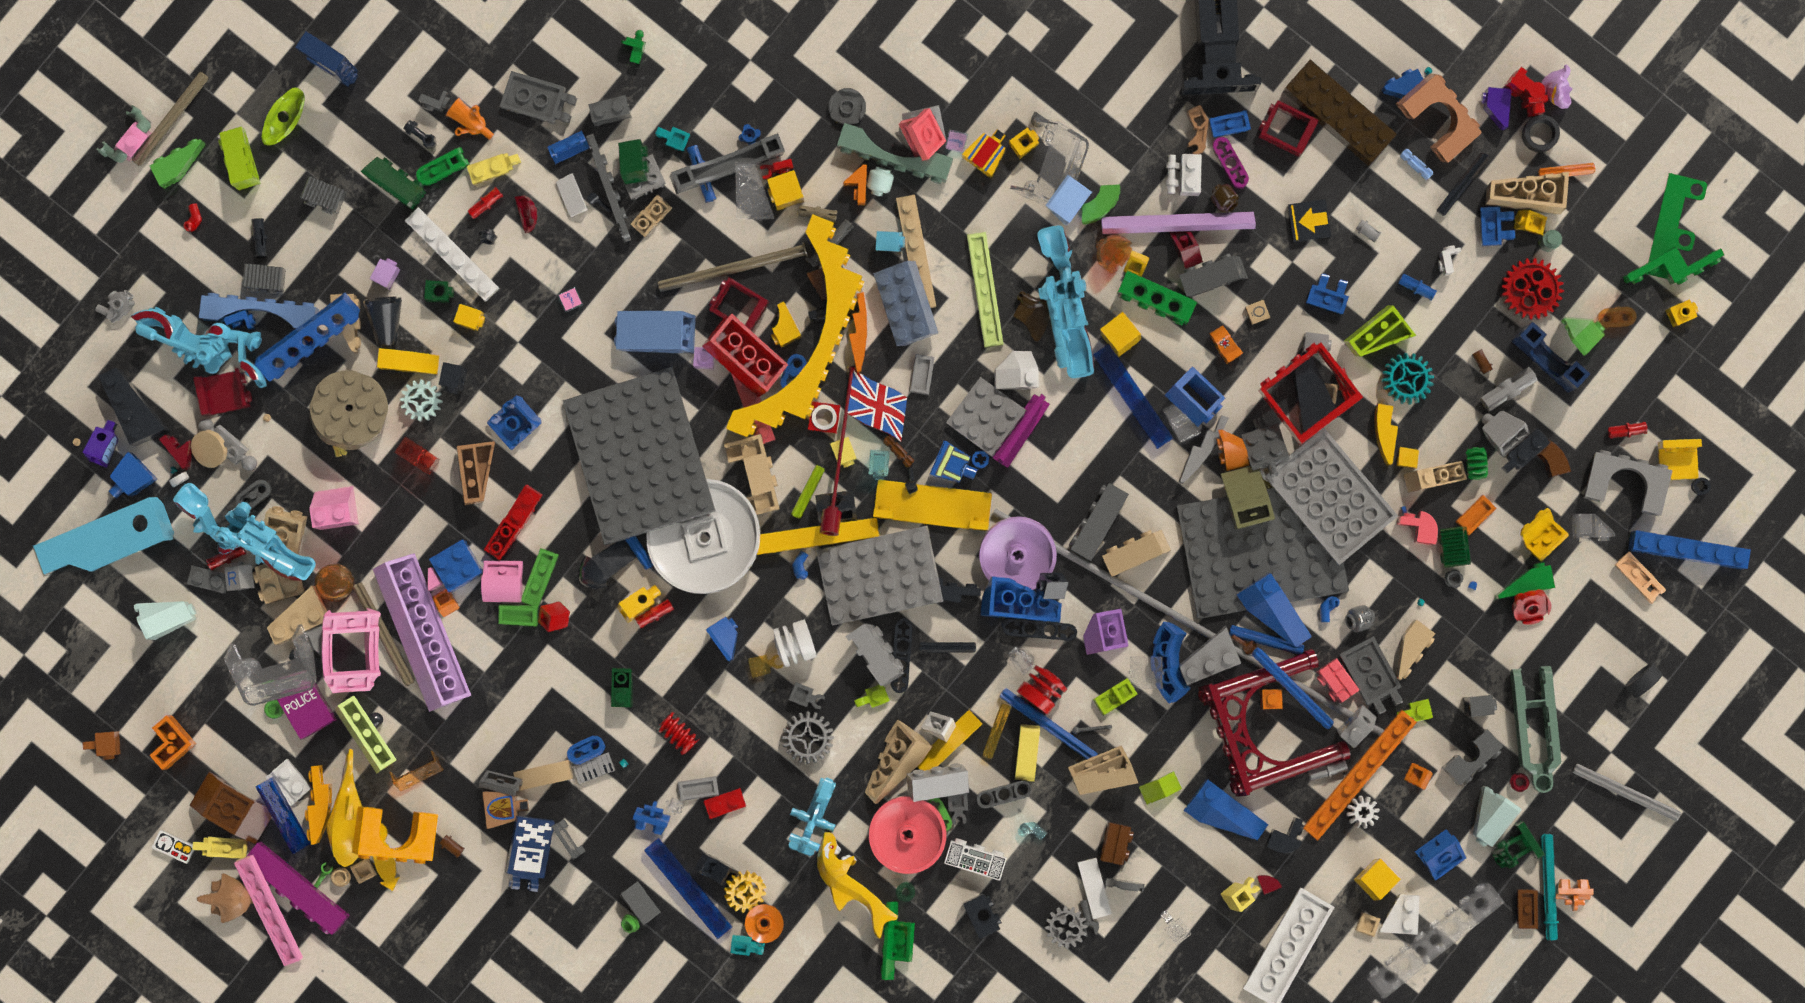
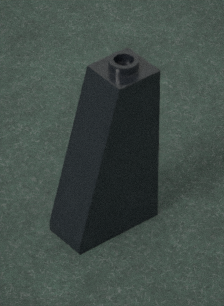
(1311, 394)

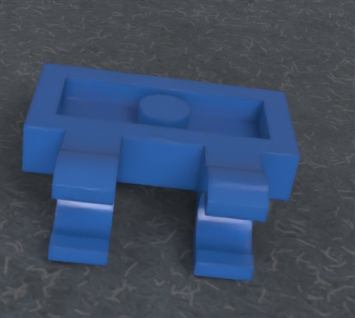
(1491, 226)
(1326, 298)

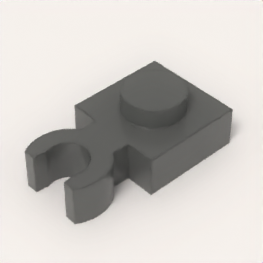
(803, 695)
(958, 804)

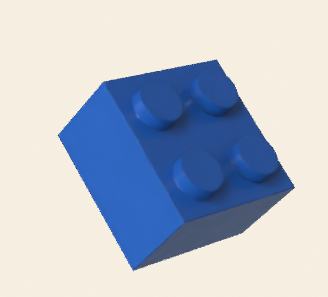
(456, 566)

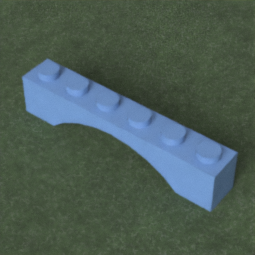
(217, 308)

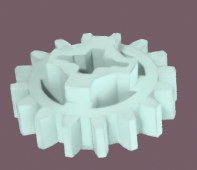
(421, 409)

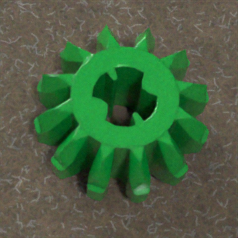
(1476, 463)

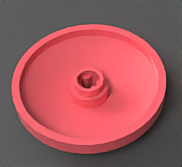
(903, 852)

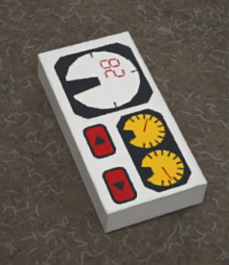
(173, 846)

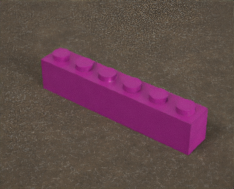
(298, 890)

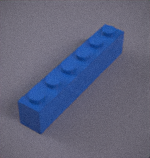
(1689, 549)

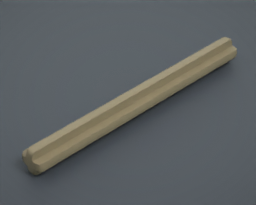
(170, 119)
(385, 637)

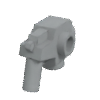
(119, 303)

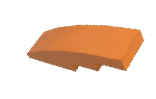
(859, 339)

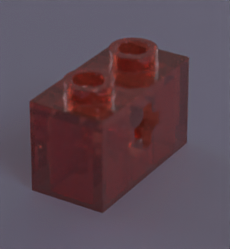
(417, 455)

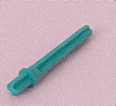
(1549, 887)

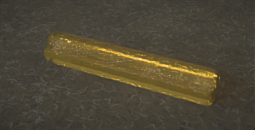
(996, 730)

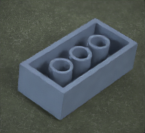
(906, 303)

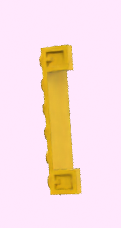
(933, 505)

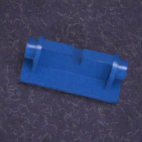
(568, 147)

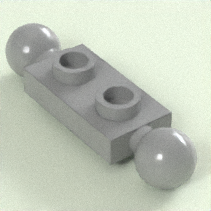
(235, 449)

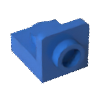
(237, 319)

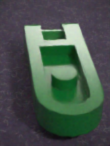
(441, 167)

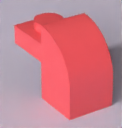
(1425, 525)

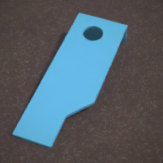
(106, 538)

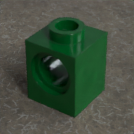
(430, 288)

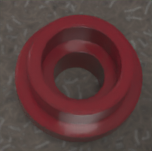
(1525, 782)

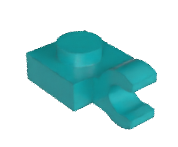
(675, 139)
(744, 945)

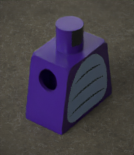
(102, 444)

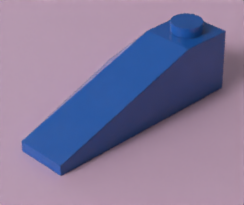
(1012, 600)
(1272, 607)
(1218, 809)

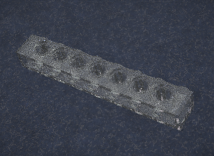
(1446, 939)

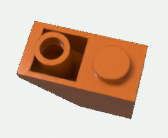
(1233, 451)

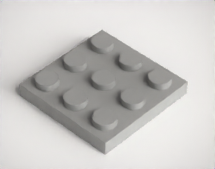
(986, 417)

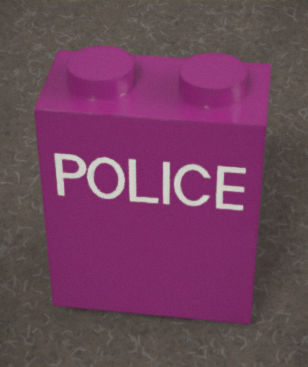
(307, 711)

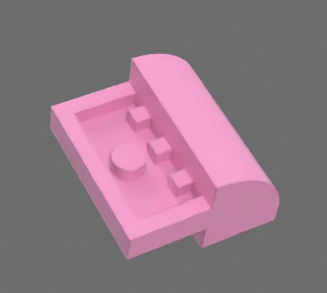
(502, 581)

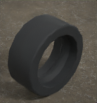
(1540, 119)
(1643, 680)

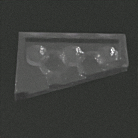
(750, 193)

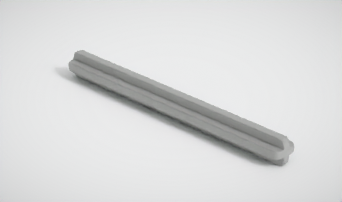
(1626, 792)

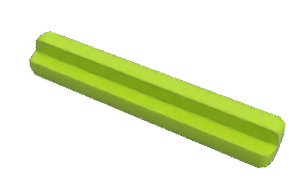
(807, 491)

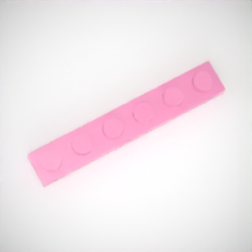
(268, 910)

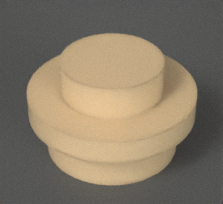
(340, 877)

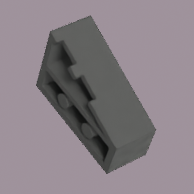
(1213, 275)

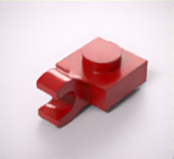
(778, 167)

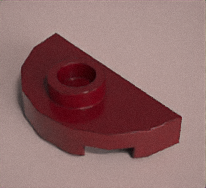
(527, 212)

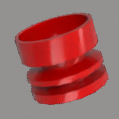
(1042, 689)

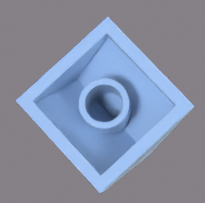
(1068, 199)

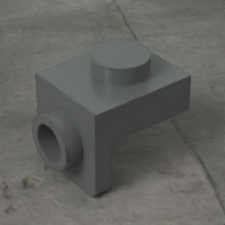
(431, 103)

